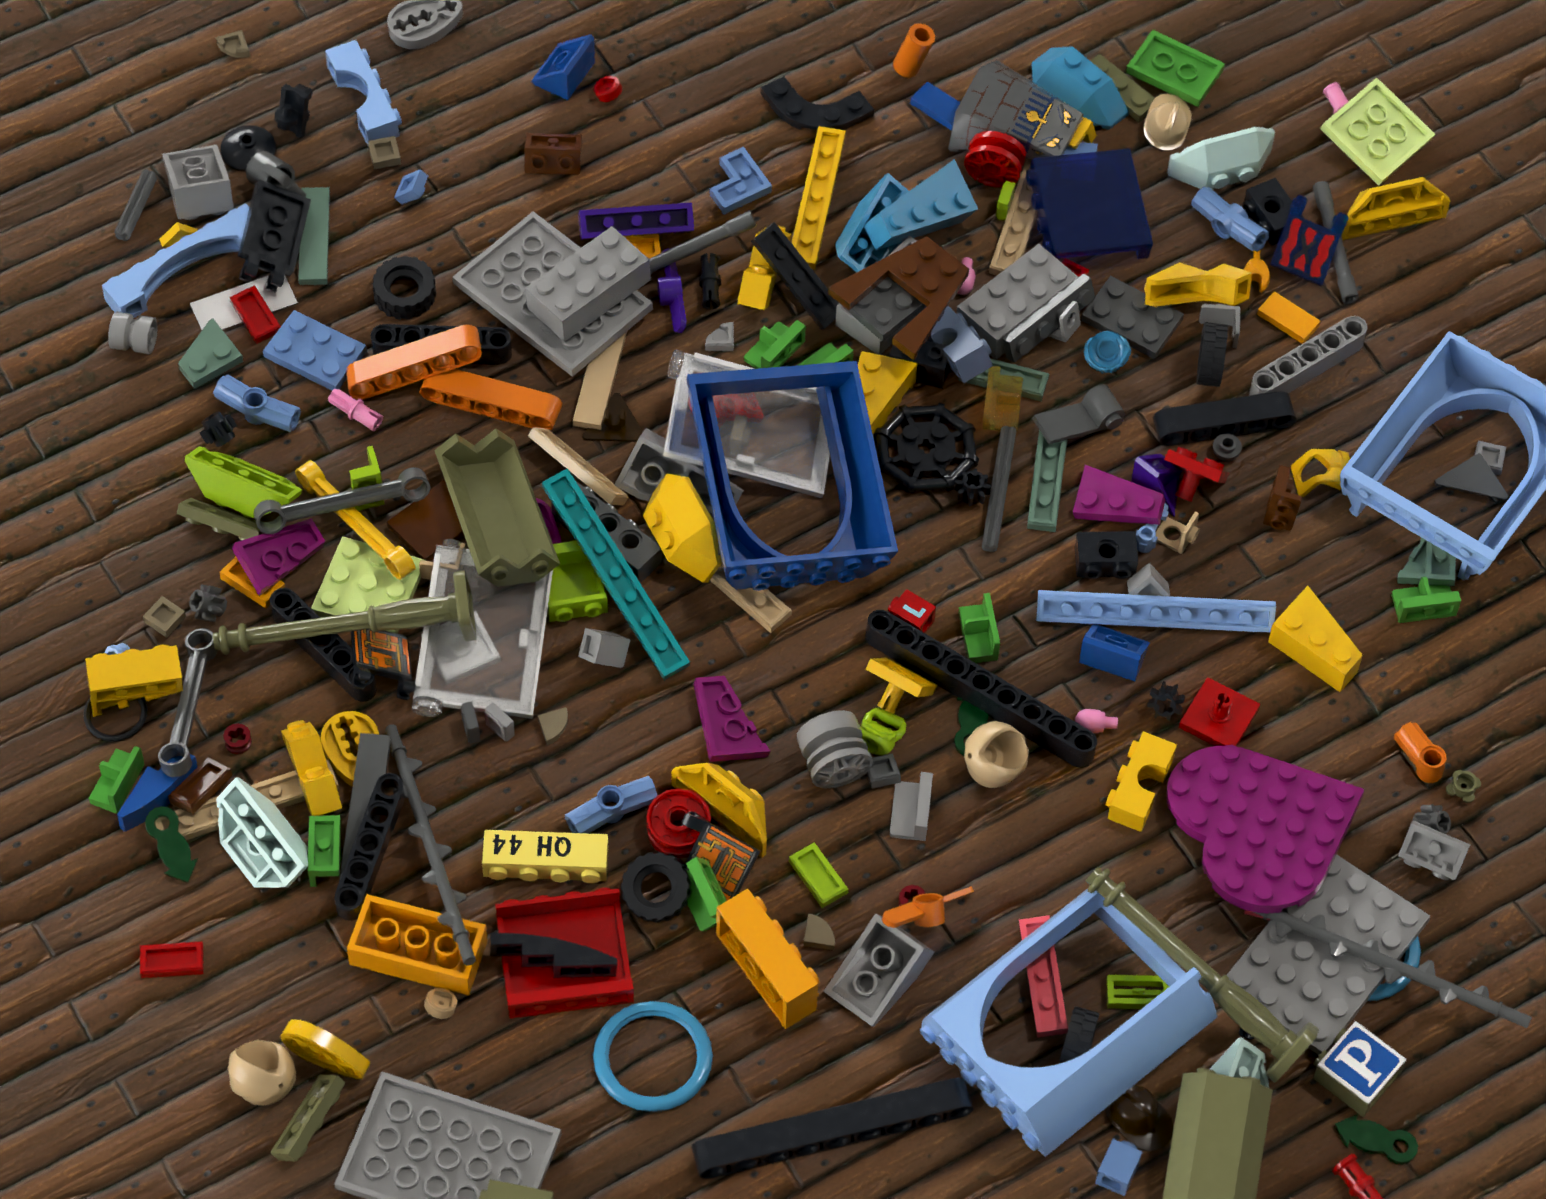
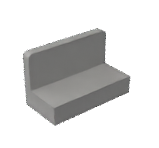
(911, 808)

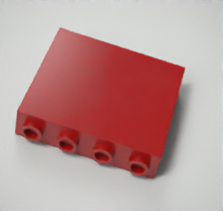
(576, 917)

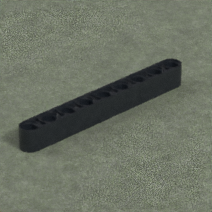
(989, 699)
(832, 1128)

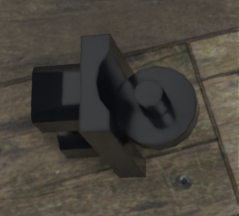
(293, 109)

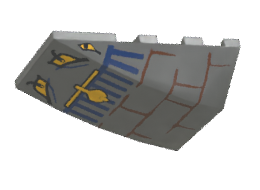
(1014, 106)

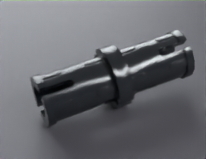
(710, 281)

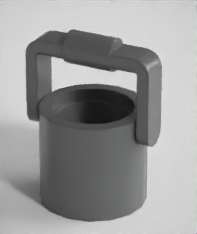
(272, 170)

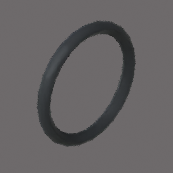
(133, 731)

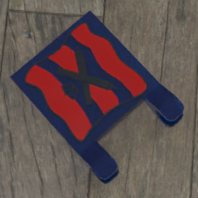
(1305, 246)

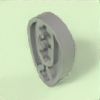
(426, 33)

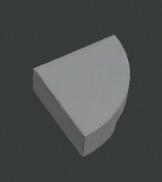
(721, 339)

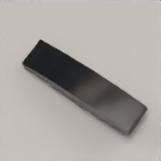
(565, 957)

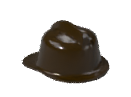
(1141, 1119)

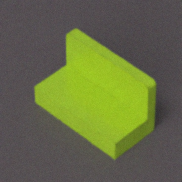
(367, 476)

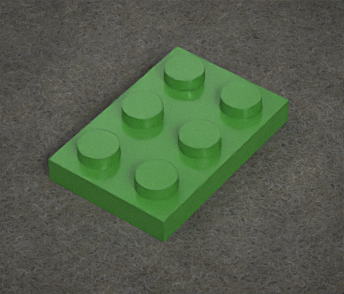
(1175, 68)

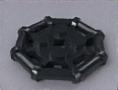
(931, 434)

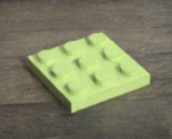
(1377, 131)
(361, 580)

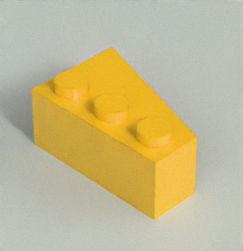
(884, 384)
(1316, 640)
(132, 675)

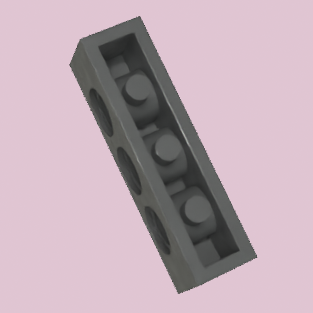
(647, 552)

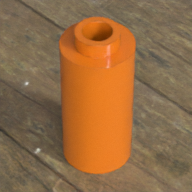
(914, 50)

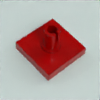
(1219, 714)

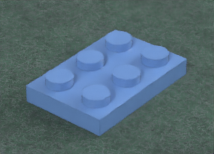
(314, 350)

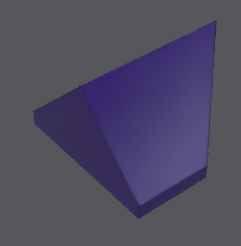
(1158, 475)

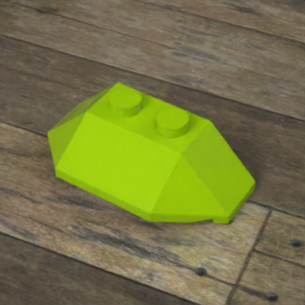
(237, 482)

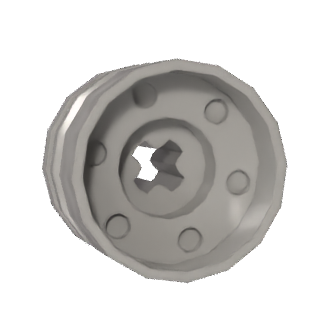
(834, 749)

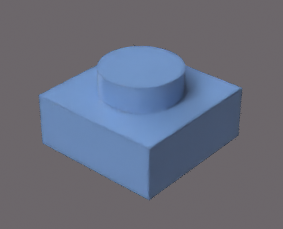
(411, 187)

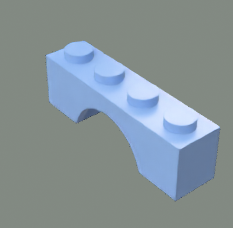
(351, 69)

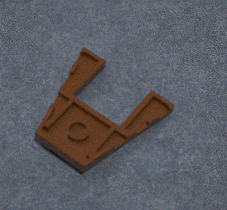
(921, 270)

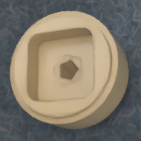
(440, 1003)

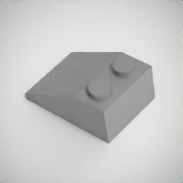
(198, 182)
(878, 970)

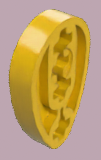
(335, 743)
(323, 1049)

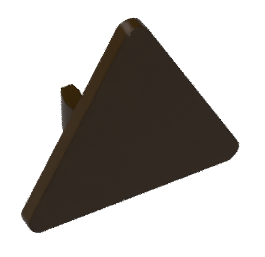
(617, 425)

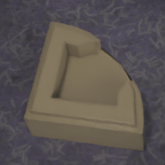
(233, 44)
(553, 724)
(818, 933)

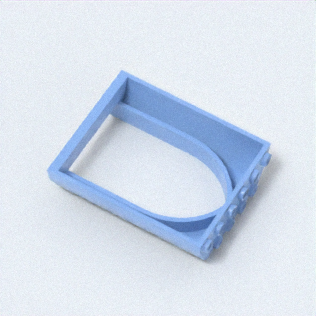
(1449, 382)
(1062, 1098)

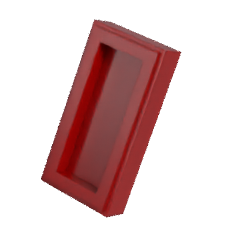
(255, 314)
(171, 959)

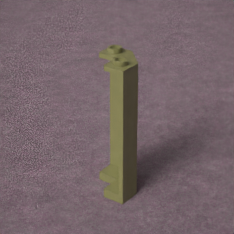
(497, 509)
(1217, 1137)

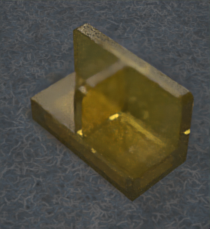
(1002, 400)

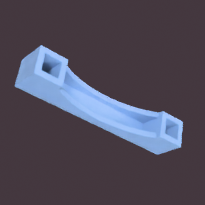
(135, 286)

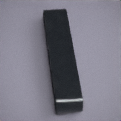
(400, 334)
(1227, 416)
(325, 656)
(370, 832)

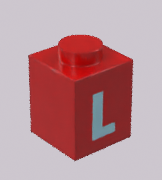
(913, 610)

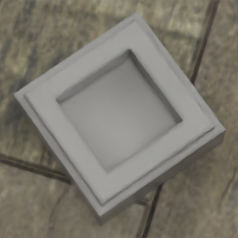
(1492, 454)
(499, 722)

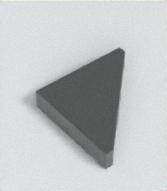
(1473, 477)

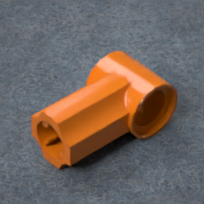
(1420, 751)

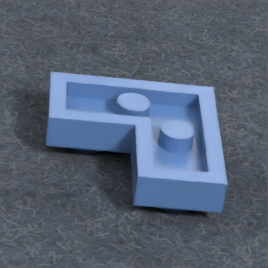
(745, 182)

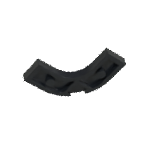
(801, 113)

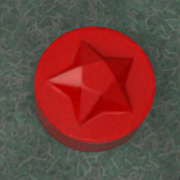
(607, 88)

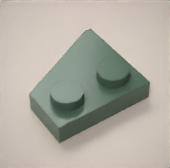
(209, 355)
(1429, 562)

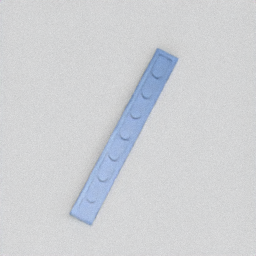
(1155, 611)

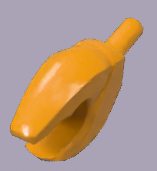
(1259, 271)

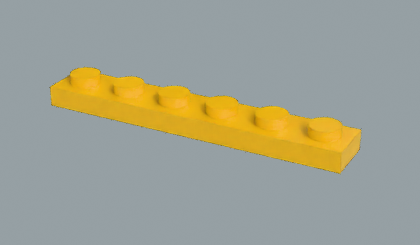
(818, 193)

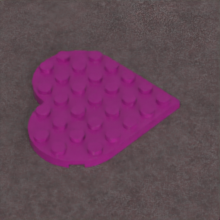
(1262, 824)

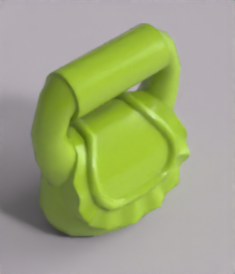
(878, 737)

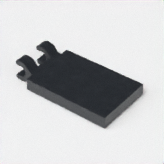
(272, 233)

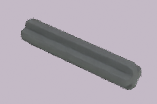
(135, 205)

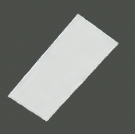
(222, 311)

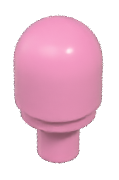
(969, 282)
(1095, 720)

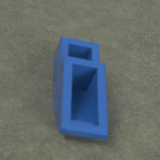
(149, 793)

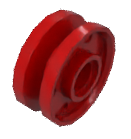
(994, 158)
(671, 807)

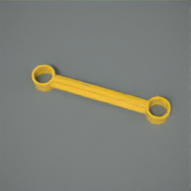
(395, 558)

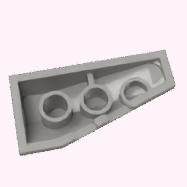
(648, 467)

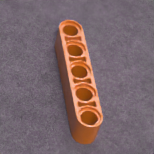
(413, 362)
(492, 398)

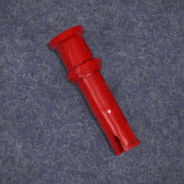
(1364, 1182)

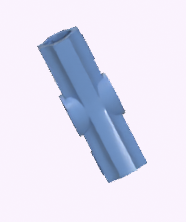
(1229, 219)
(244, 398)
(627, 797)

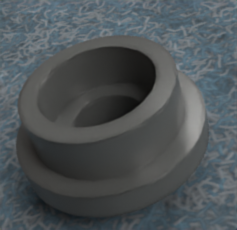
(1227, 454)

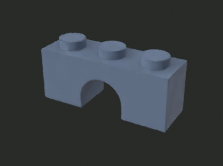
(964, 349)

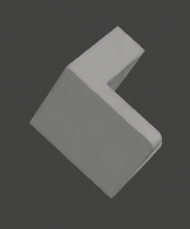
(1148, 582)
(604, 648)

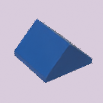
(566, 66)
(1113, 652)

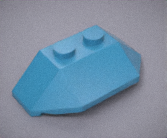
(1080, 84)
(854, 243)

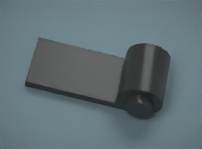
(1095, 413)

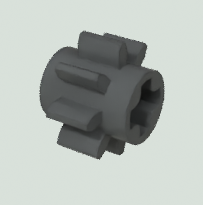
(208, 603)
(1434, 818)

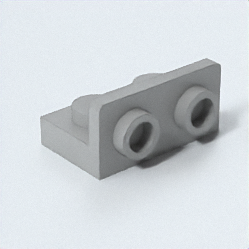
(1433, 851)

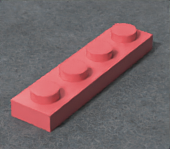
(1045, 986)

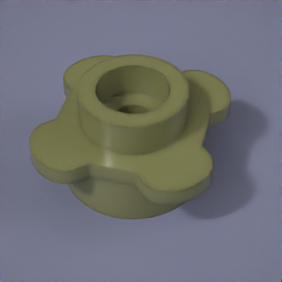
(1464, 778)

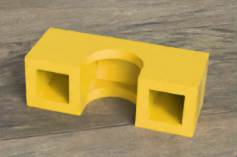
(1149, 760)

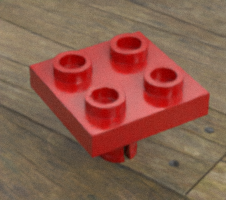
(1194, 471)

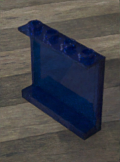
(1089, 204)

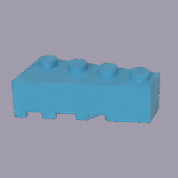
(928, 207)

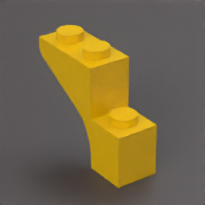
(758, 280)
(1190, 284)
(311, 768)

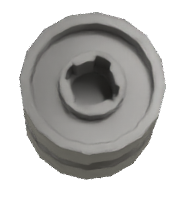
(131, 332)

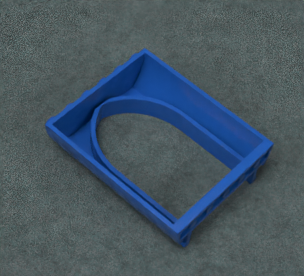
(865, 526)

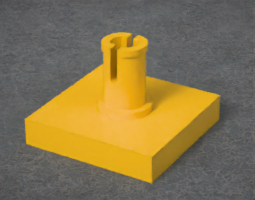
(899, 680)

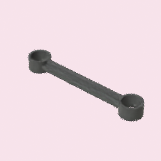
(341, 500)
(187, 704)

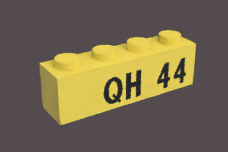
(545, 856)

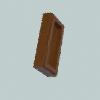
(200, 785)

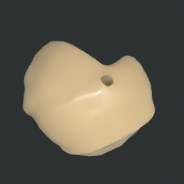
(995, 754)
(261, 1072)

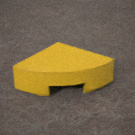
(175, 233)

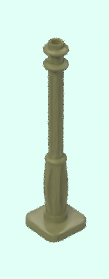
(390, 616)
(1233, 999)

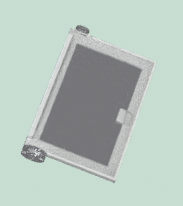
(763, 434)
(508, 647)

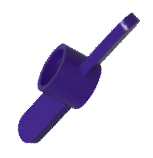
(671, 294)

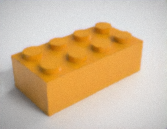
(413, 945)
(767, 958)

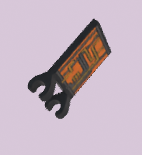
(382, 655)
(728, 855)

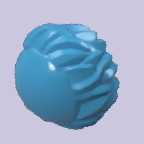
(1107, 352)

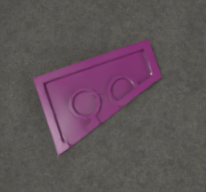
(1116, 499)
(273, 556)
(724, 723)

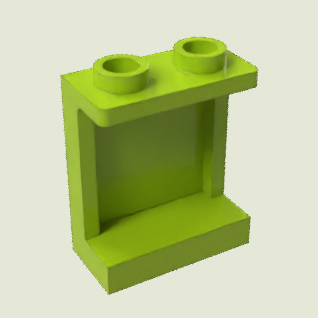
(575, 586)

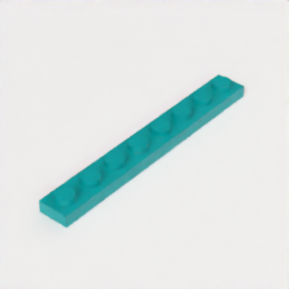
(615, 574)

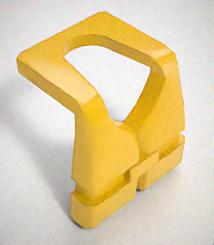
(1330, 458)

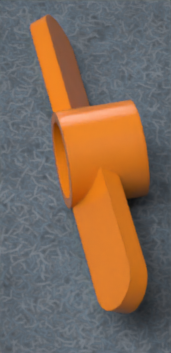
(924, 910)

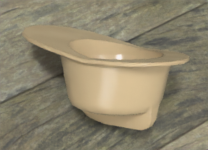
(1167, 122)

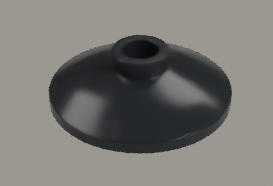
(237, 153)

